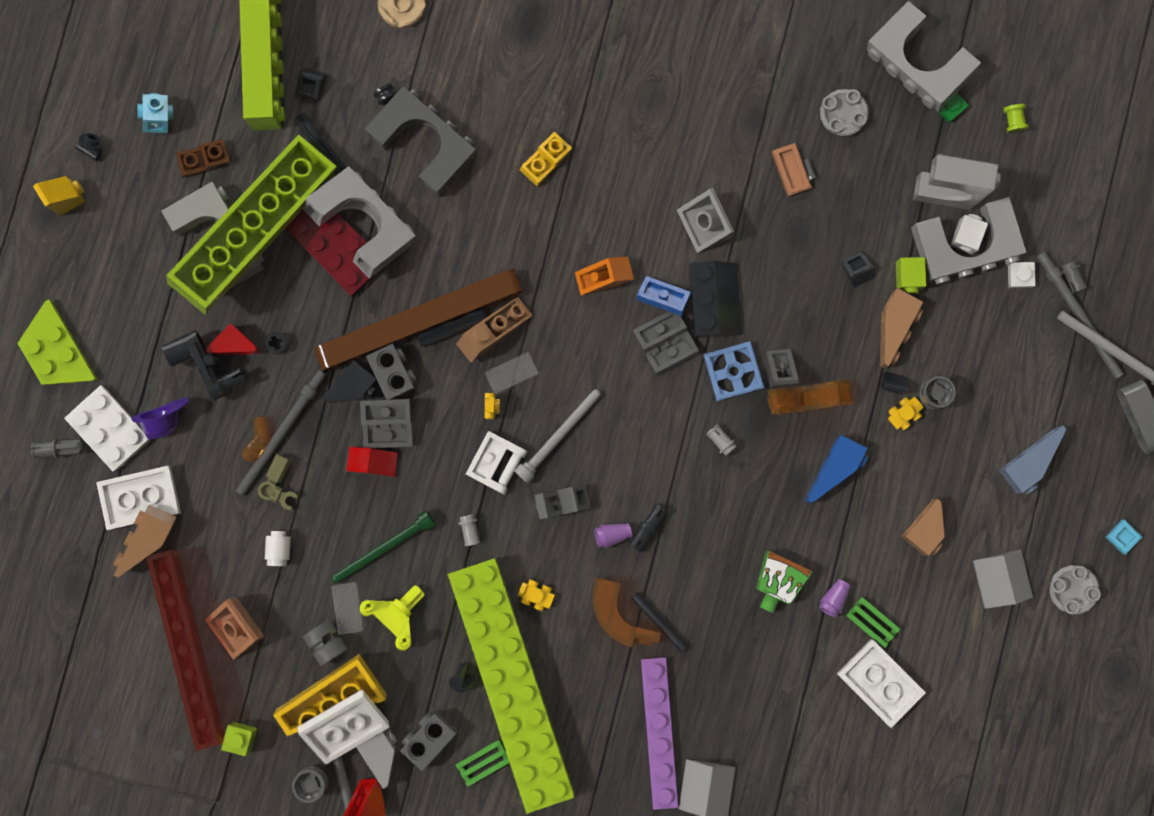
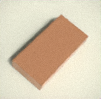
(791, 170)

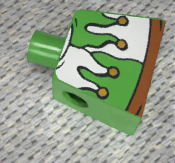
(780, 580)

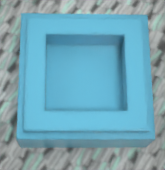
(1123, 537)

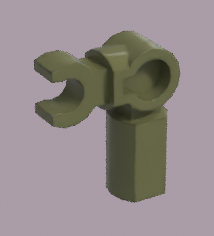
(269, 489)

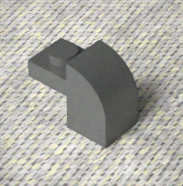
(562, 502)

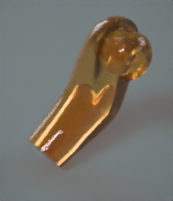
(259, 441)

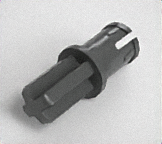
(56, 448)

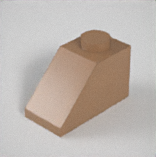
(927, 529)

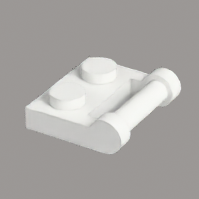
(488, 459)

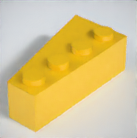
(328, 692)

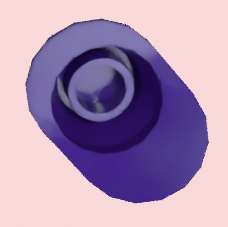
(160, 421)

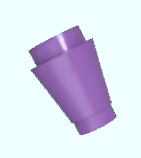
(611, 534)
(835, 598)

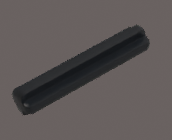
(318, 141)
(451, 328)

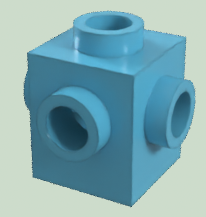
(155, 113)

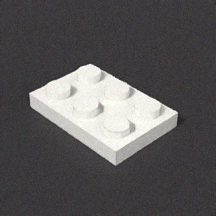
(107, 428)
(128, 494)
(881, 683)
(343, 727)

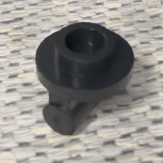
(90, 146)
(461, 681)

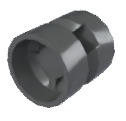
(936, 393)
(324, 652)
(310, 783)

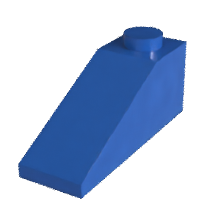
(840, 463)

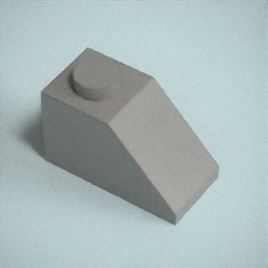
(380, 755)

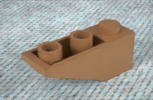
(895, 324)
(493, 329)
(148, 537)

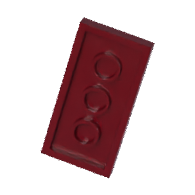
(332, 247)

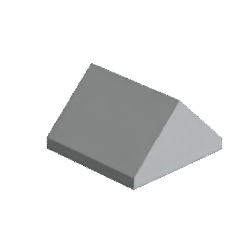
(705, 221)
(1002, 579)
(706, 788)

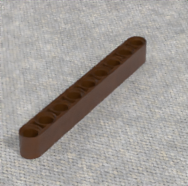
(418, 320)

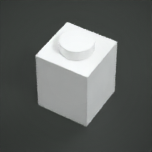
(969, 233)

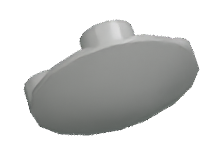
(844, 112)
(1074, 589)

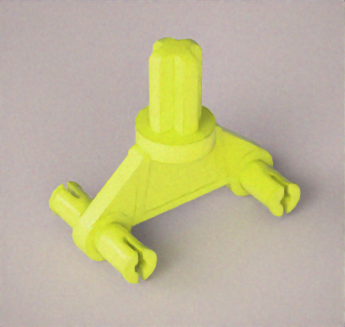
(395, 614)

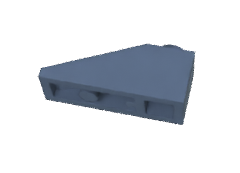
(1030, 465)

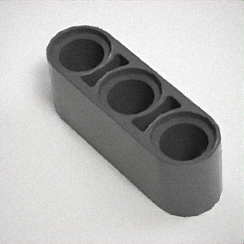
(1139, 410)

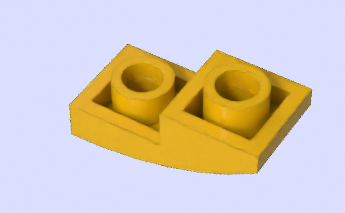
(546, 159)

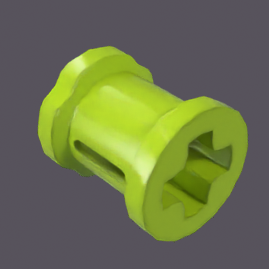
(1016, 118)

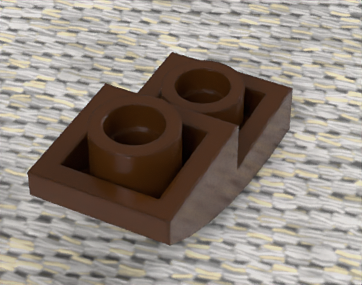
(202, 159)

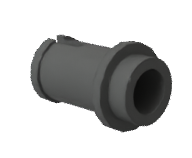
(1073, 276)

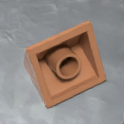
(234, 627)

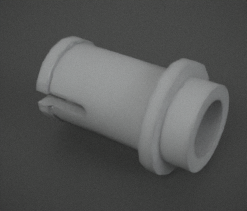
(722, 441)
(469, 529)

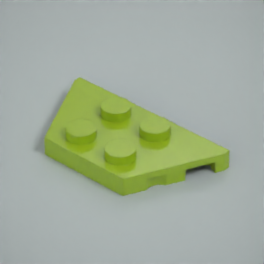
(53, 349)

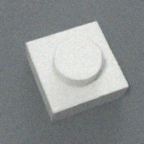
(1021, 275)

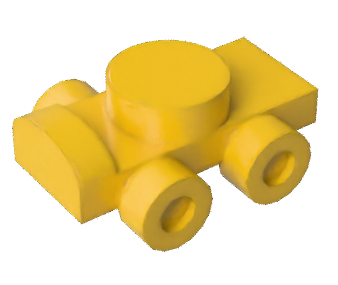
(492, 406)
(909, 410)
(530, 593)

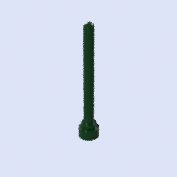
(422, 523)

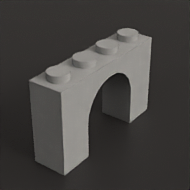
(933, 86)
(956, 182)
(351, 192)
(202, 206)
(1003, 244)

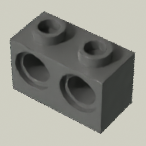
(386, 375)
(432, 744)

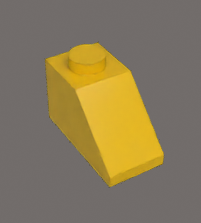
(60, 194)

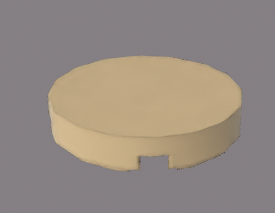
(401, 12)

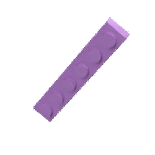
(659, 733)

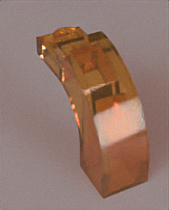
(810, 398)
(606, 611)

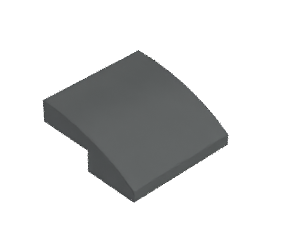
(666, 342)
(386, 423)

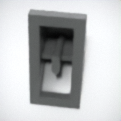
(781, 369)

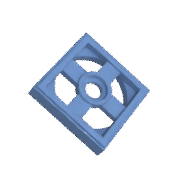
(745, 348)

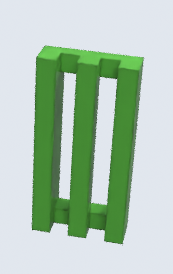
(889, 635)
(464, 773)

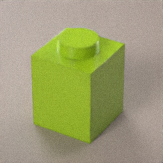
(911, 274)
(239, 739)

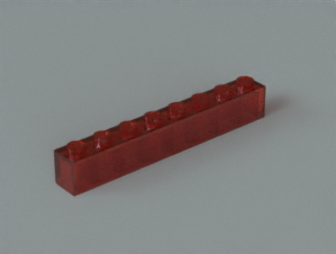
(186, 649)

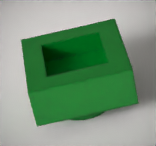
(953, 108)

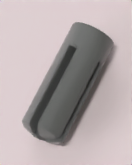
(809, 170)

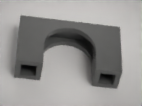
(406, 111)

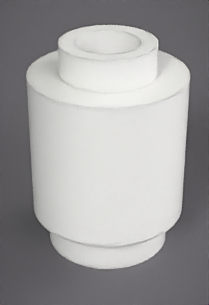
(277, 548)

